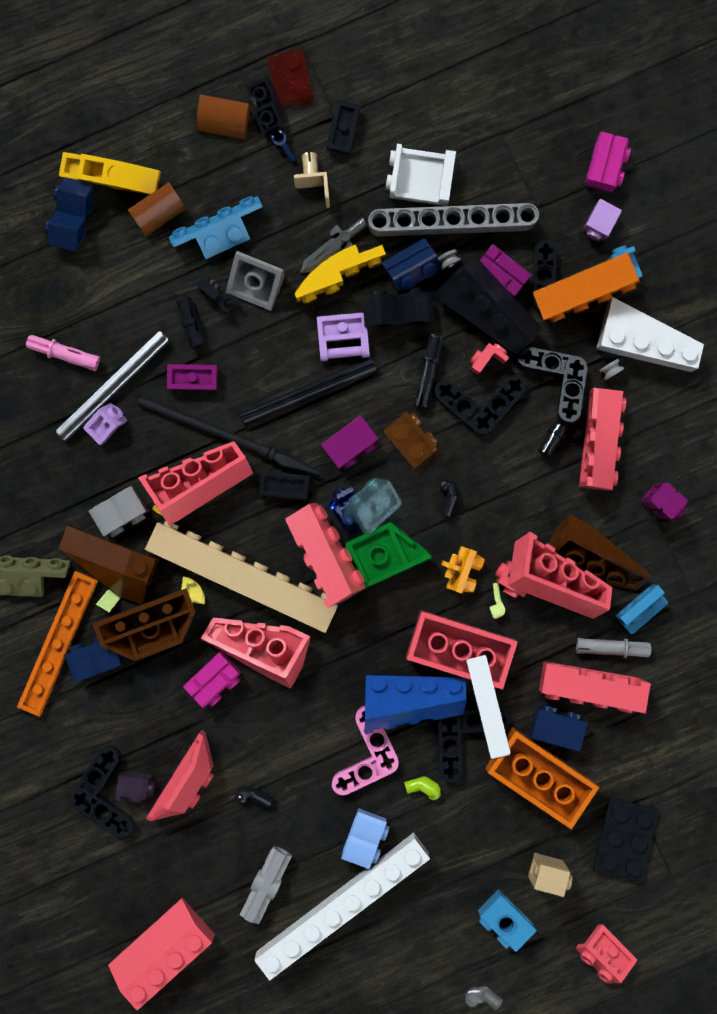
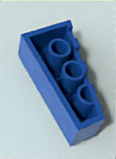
(411, 699)

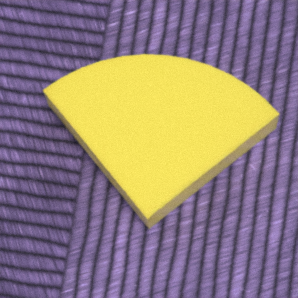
(195, 590)

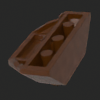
(147, 627)

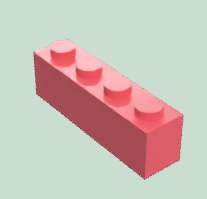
(601, 439)

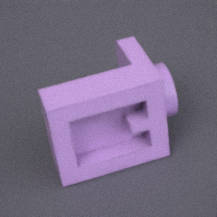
(104, 423)

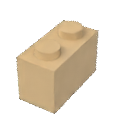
(549, 875)

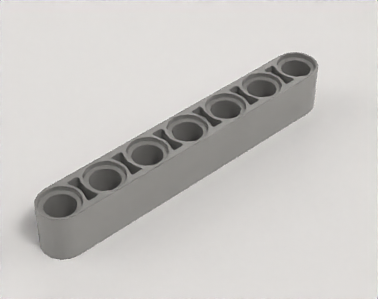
(464, 215)

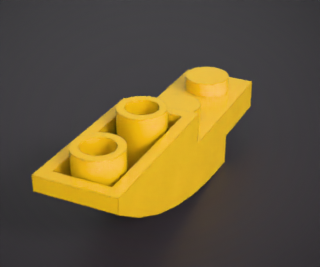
(109, 173)
(328, 274)

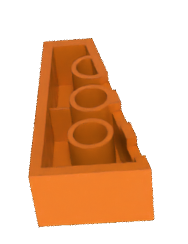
(586, 287)

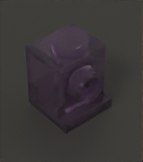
(134, 786)

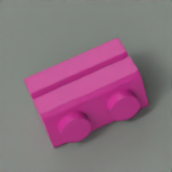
(607, 162)
(212, 680)

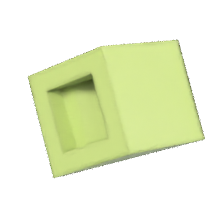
(108, 601)

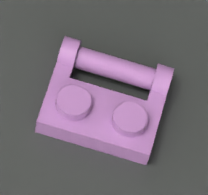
(342, 328)

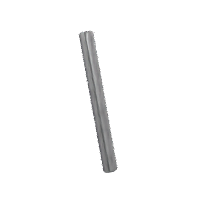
(112, 386)

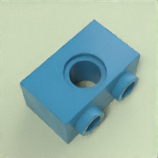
(516, 933)

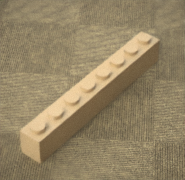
(241, 576)

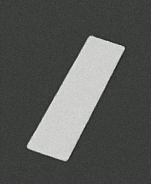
(488, 707)

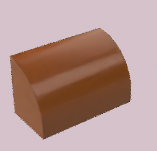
(223, 117)
(157, 209)

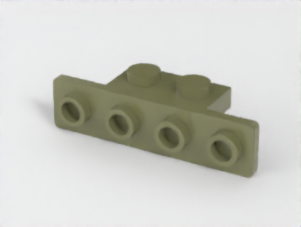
(26, 575)

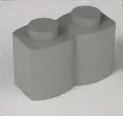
(118, 511)

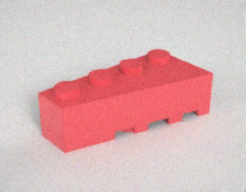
(325, 554)

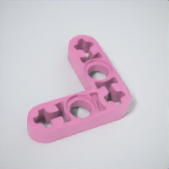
(373, 762)

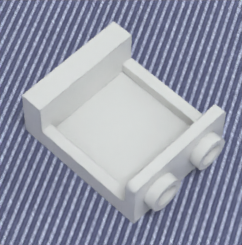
(421, 175)

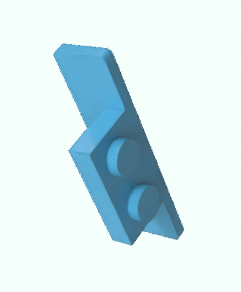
(219, 231)

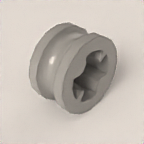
(449, 259)
(611, 369)

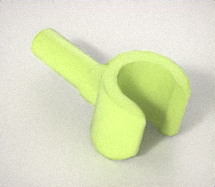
(498, 609)

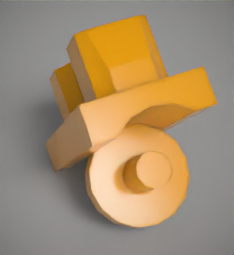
(459, 569)

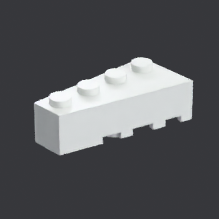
(641, 337)

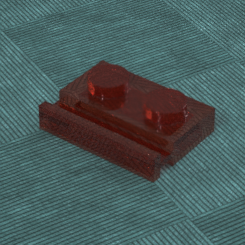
(290, 77)

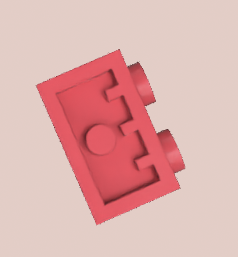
(606, 955)

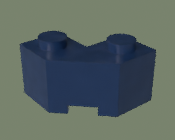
(73, 204)

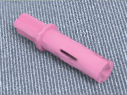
(63, 352)

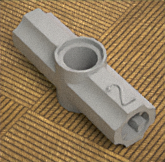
(265, 885)

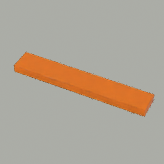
(57, 643)

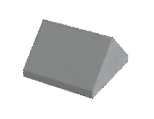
(255, 280)

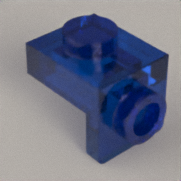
(340, 499)

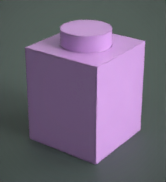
(601, 220)

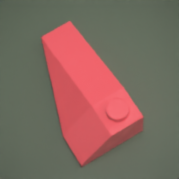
(265, 648)

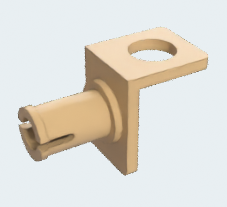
(311, 176)

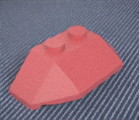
(186, 781)

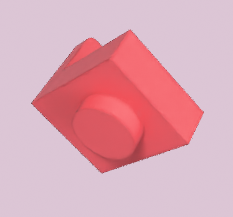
(481, 358)
(503, 579)

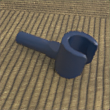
(282, 142)

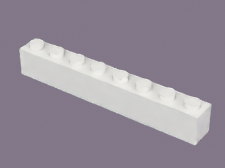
(341, 906)

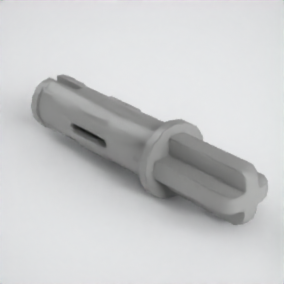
(613, 647)

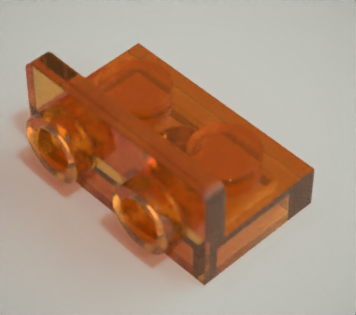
(411, 439)

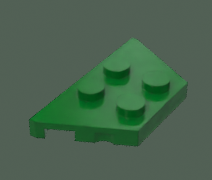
(385, 553)

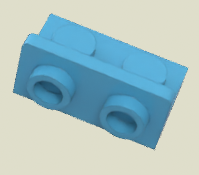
(642, 608)

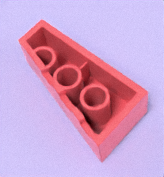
(196, 481)
(558, 580)
(594, 686)

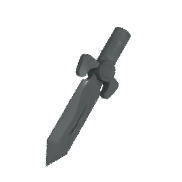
(332, 246)

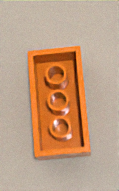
(543, 779)

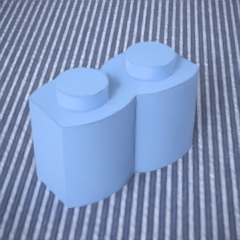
(364, 839)

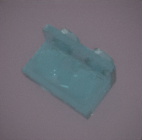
(373, 504)

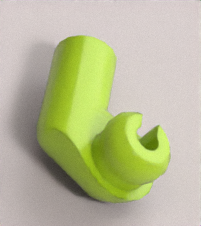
(425, 785)

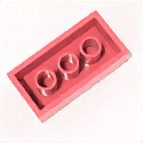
(449, 645)

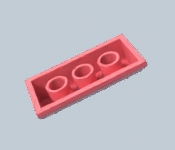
(160, 953)

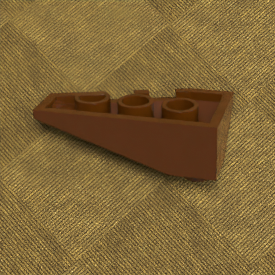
(597, 554)
(114, 565)

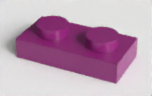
(192, 377)

